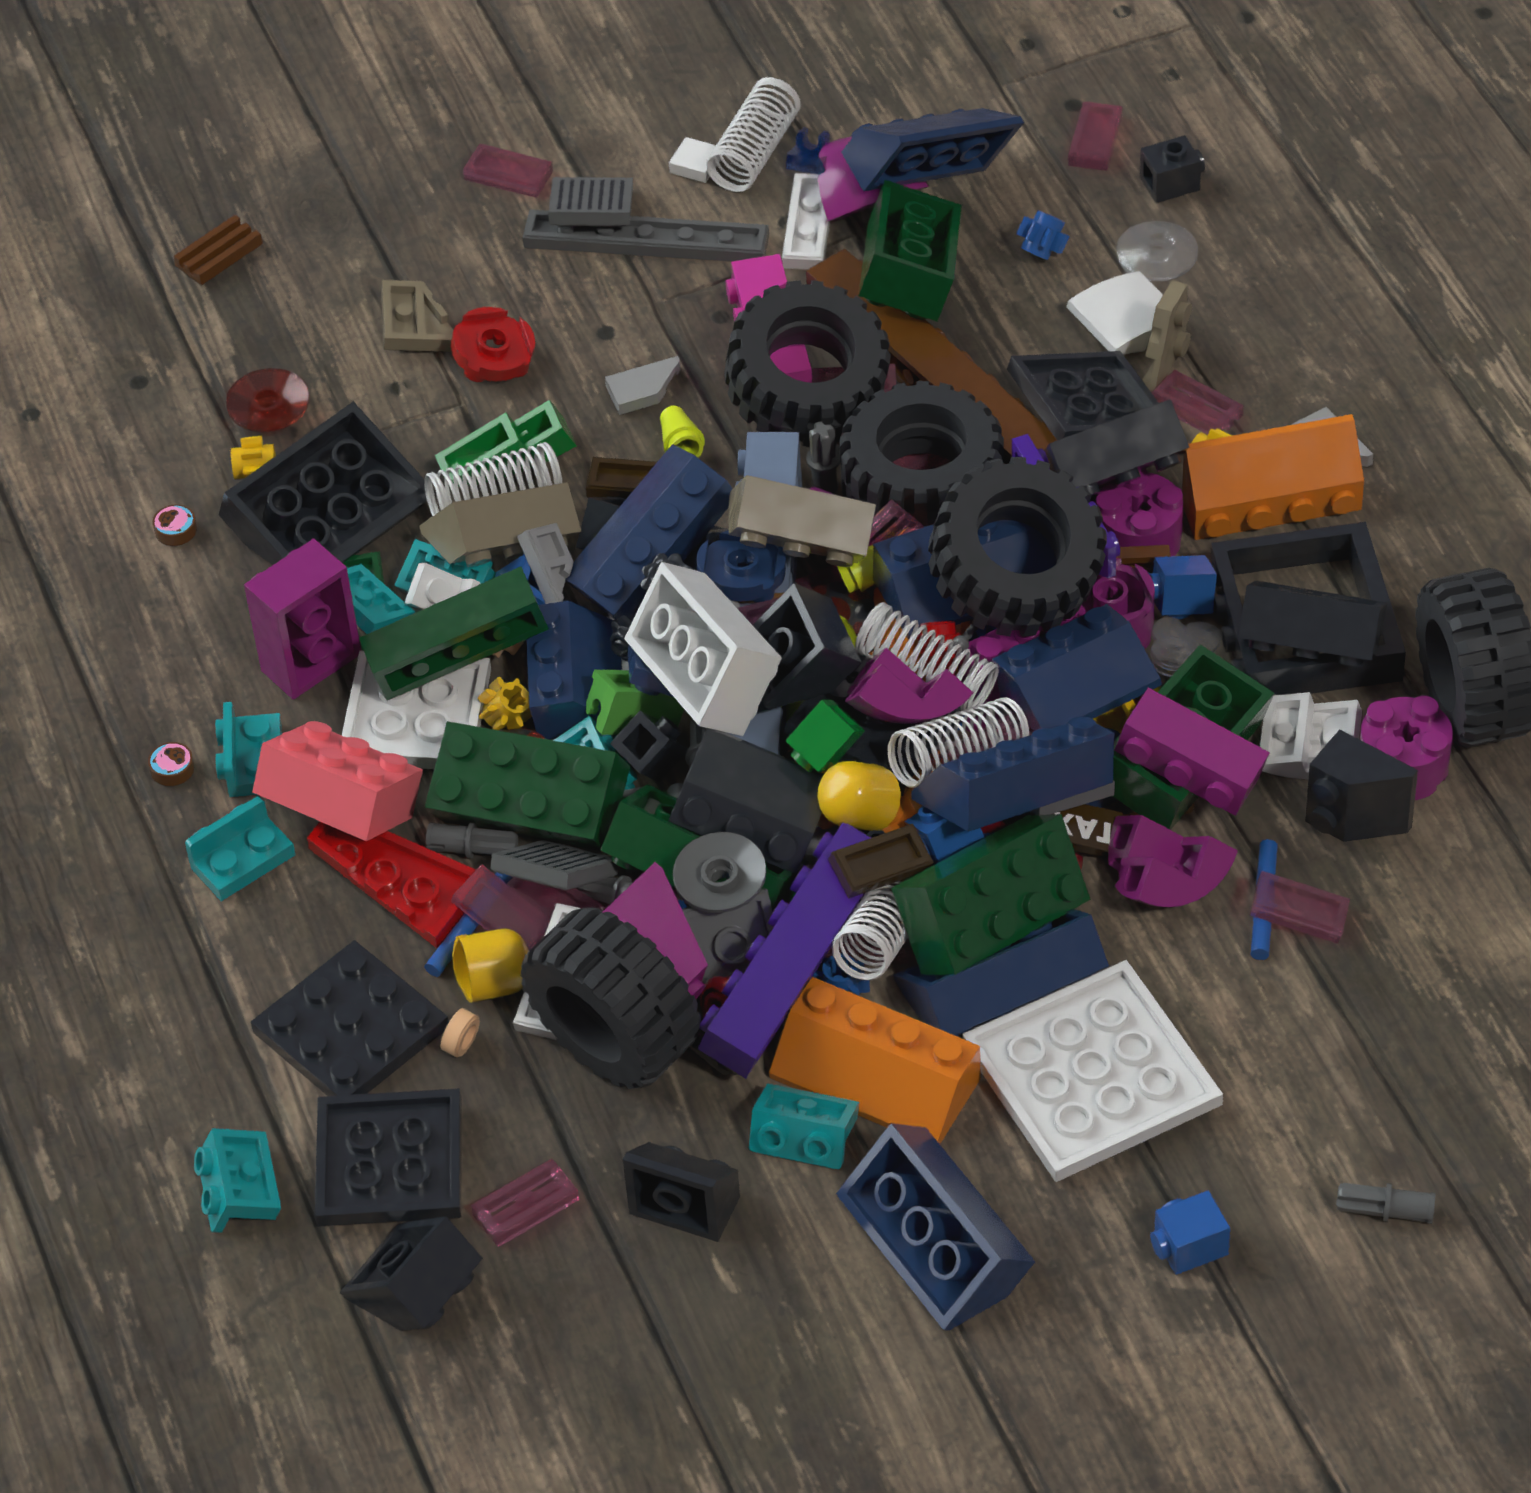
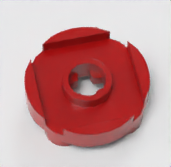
(489, 363)

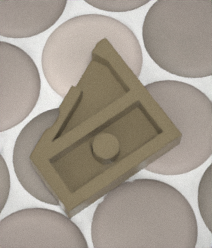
(413, 318)
(1168, 333)

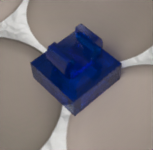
(805, 155)

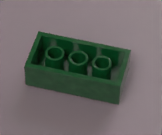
(910, 251)
(1213, 691)
(526, 785)
(990, 894)

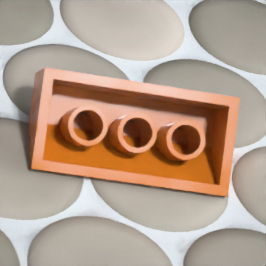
(1272, 477)
(876, 1057)

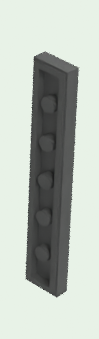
(652, 238)

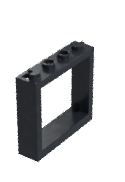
(1299, 549)

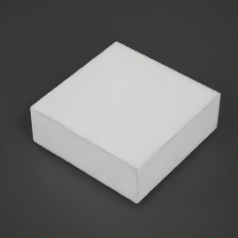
(691, 160)

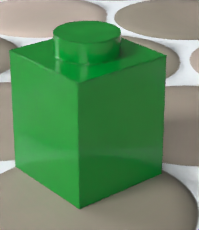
(823, 737)

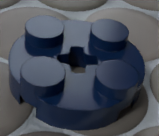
(754, 582)

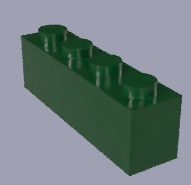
(453, 633)

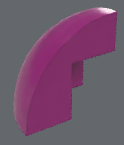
(839, 187)
(896, 694)
(1164, 866)

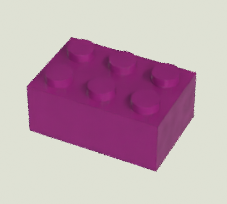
(303, 618)

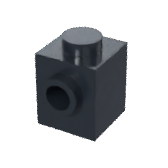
(1171, 169)
(650, 745)

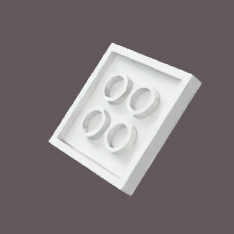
(417, 719)

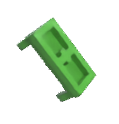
(622, 701)

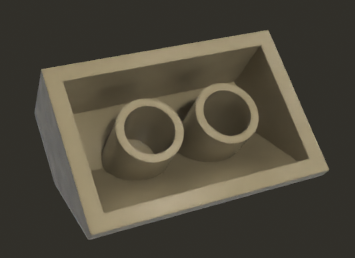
(800, 520)
(490, 524)

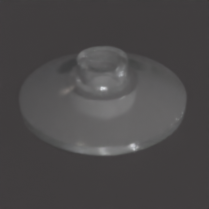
(1157, 250)

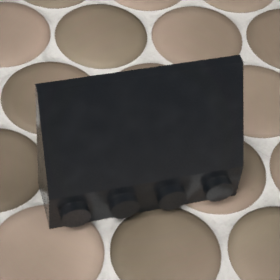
(329, 486)

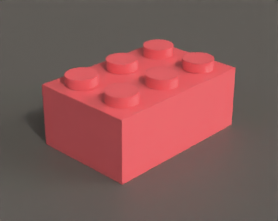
(337, 780)

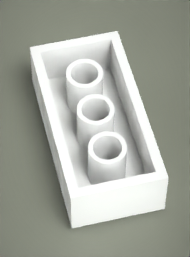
(702, 649)

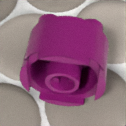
(1143, 511)
(1130, 595)
(1413, 733)

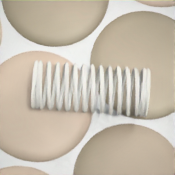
(721, 148)
(538, 465)
(884, 616)
(920, 746)
(852, 926)

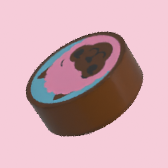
(174, 525)
(171, 764)

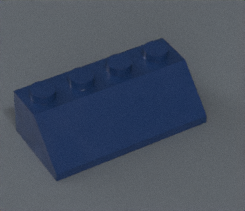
(928, 146)
(662, 515)
(905, 576)
(1020, 774)
(1017, 974)
(934, 1226)

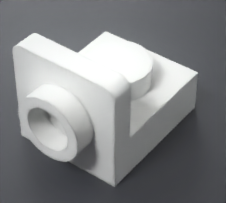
(434, 585)

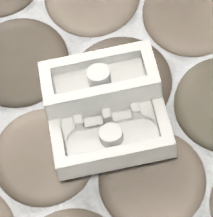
(1118, 311)
(1299, 729)

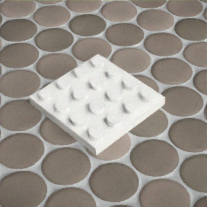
(1093, 1070)

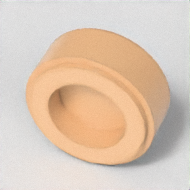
(460, 1032)

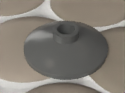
(714, 858)

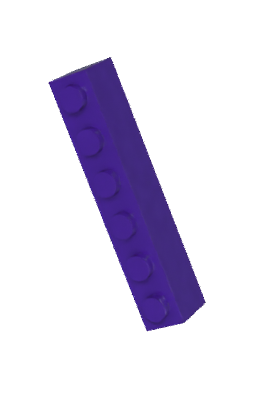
(781, 962)

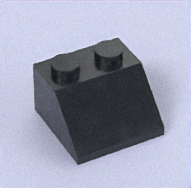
(812, 646)
(1359, 791)
(680, 1189)
(414, 1274)

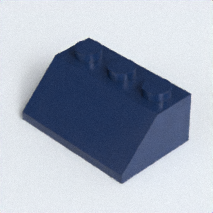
(563, 665)
(1076, 669)

